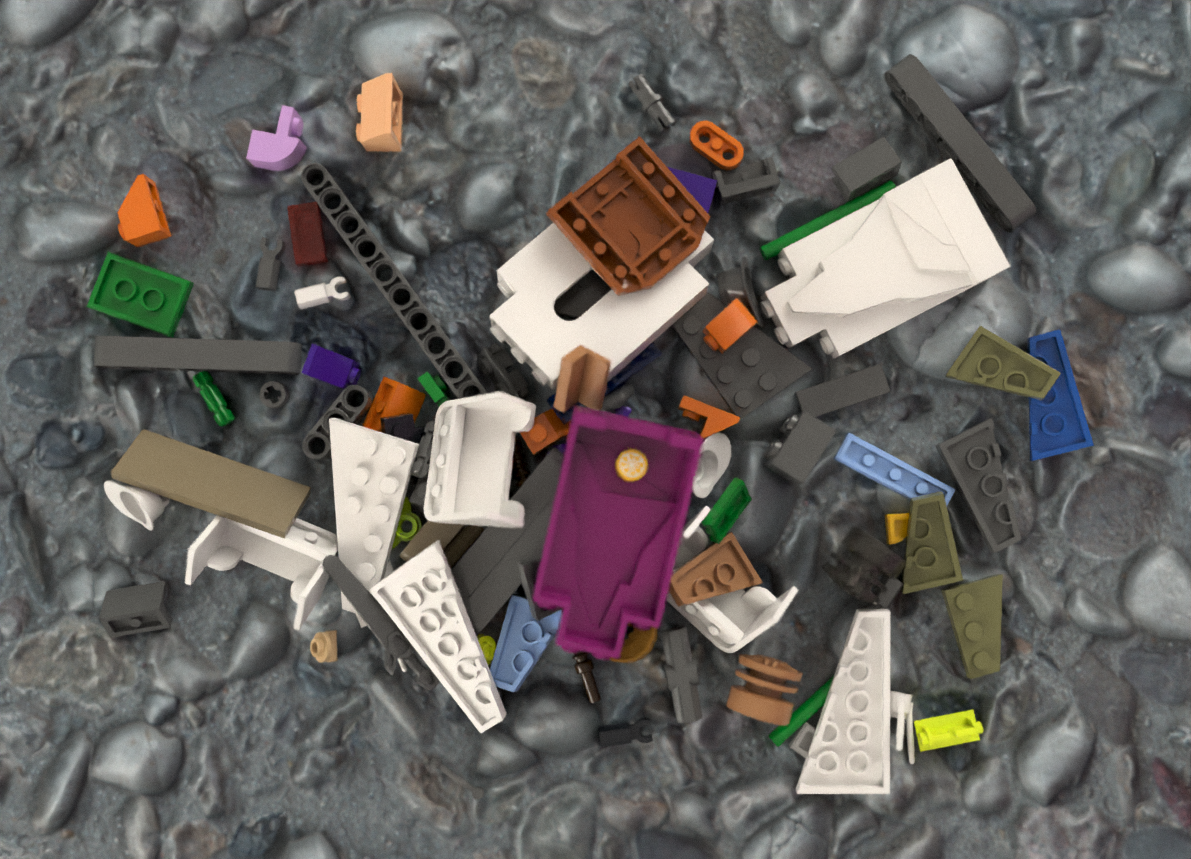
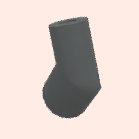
(617, 398)

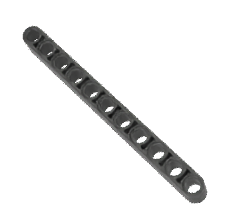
(391, 289)

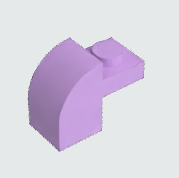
(281, 149)

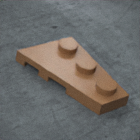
(713, 572)

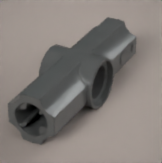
(681, 674)

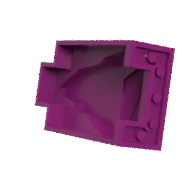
(611, 538)

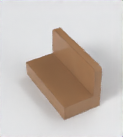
(582, 379)

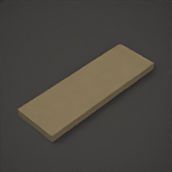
(212, 483)

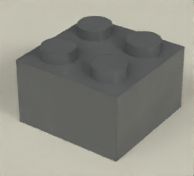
(798, 448)

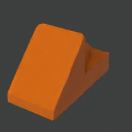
(715, 418)

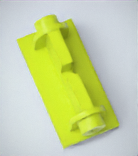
(947, 730)

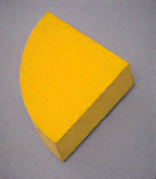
(896, 527)

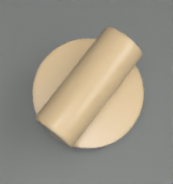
(324, 646)

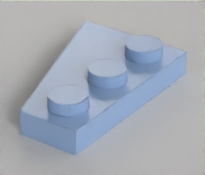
(520, 643)

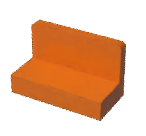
(391, 400)

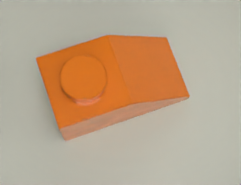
(142, 214)
(728, 327)
(545, 432)

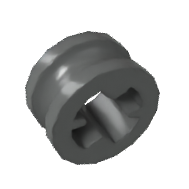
(265, 389)

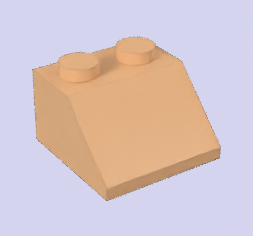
(380, 115)

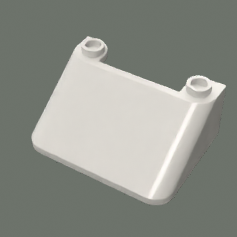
(475, 459)

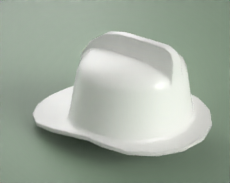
(712, 463)
(136, 502)

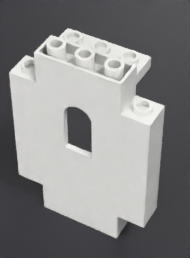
(612, 327)

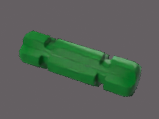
(213, 398)

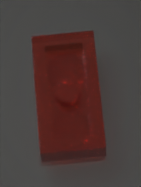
(307, 234)

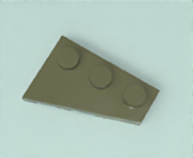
(929, 546)

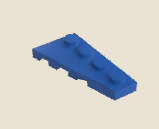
(1058, 420)

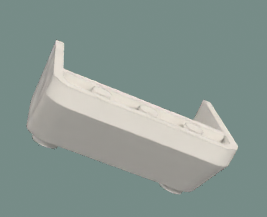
(295, 557)
(733, 617)

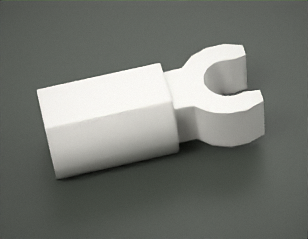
(321, 293)

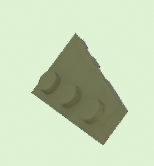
(1002, 366)
(976, 623)

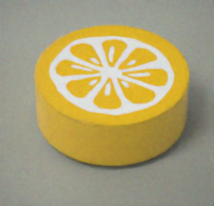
(631, 465)

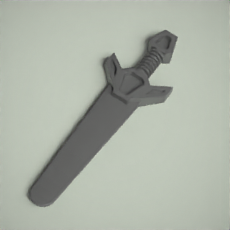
(379, 622)

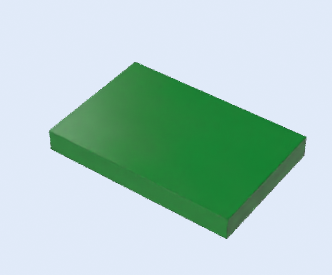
(140, 294)

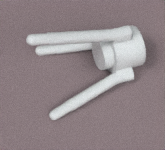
(902, 708)

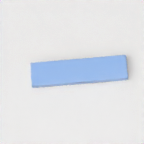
(888, 469)

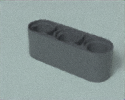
(341, 406)

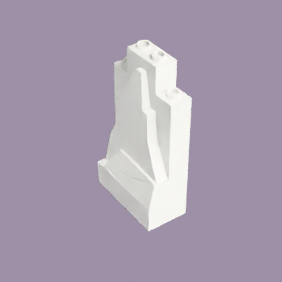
(884, 264)

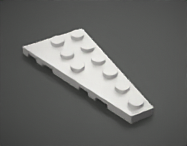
(369, 495)
(434, 620)
(854, 726)

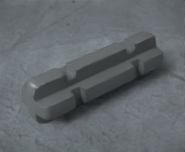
(420, 467)

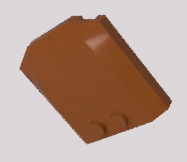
(632, 220)

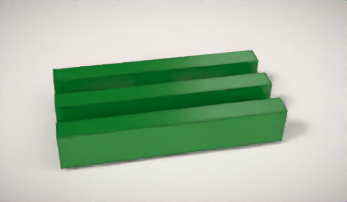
(726, 510)

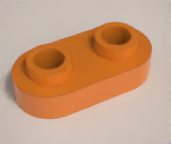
(718, 144)

